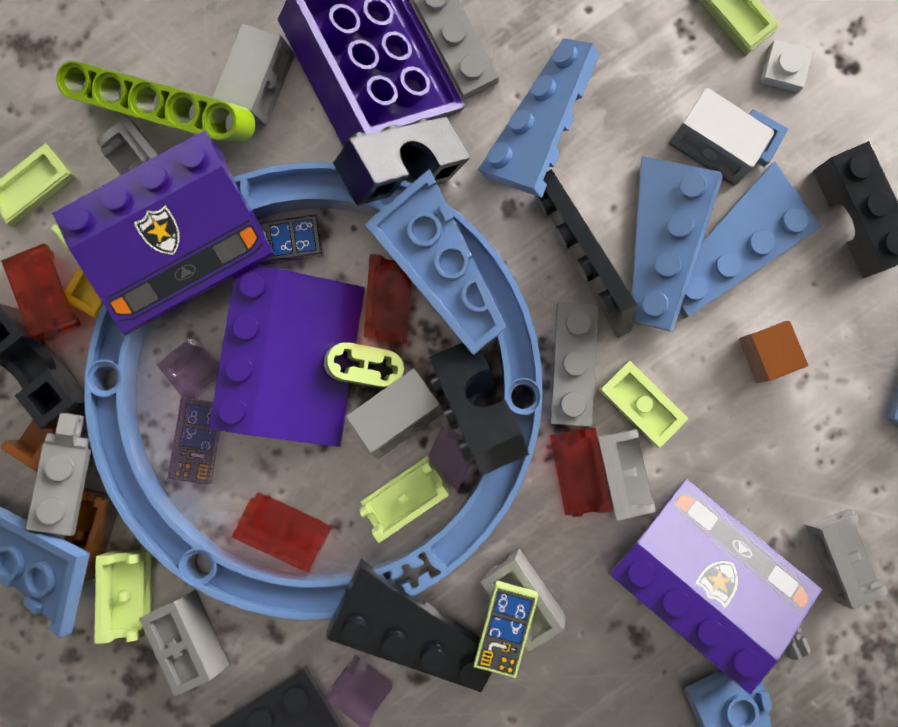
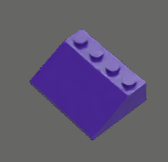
(369, 63)
(275, 353)

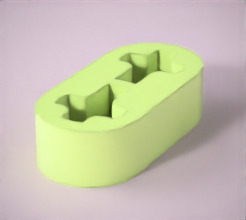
(364, 355)

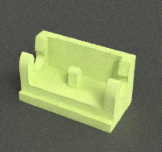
(404, 498)
(122, 594)

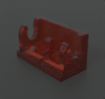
(40, 293)
(387, 302)
(580, 472)
(282, 531)

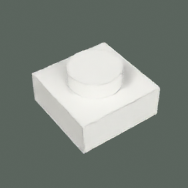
(786, 66)

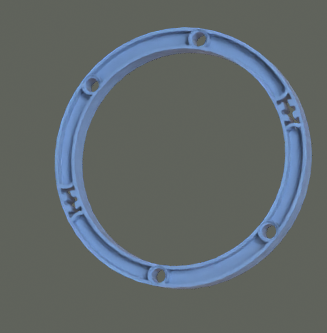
(260, 589)

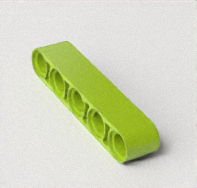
(138, 101)

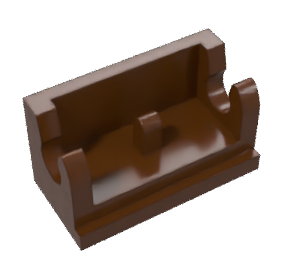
(93, 527)

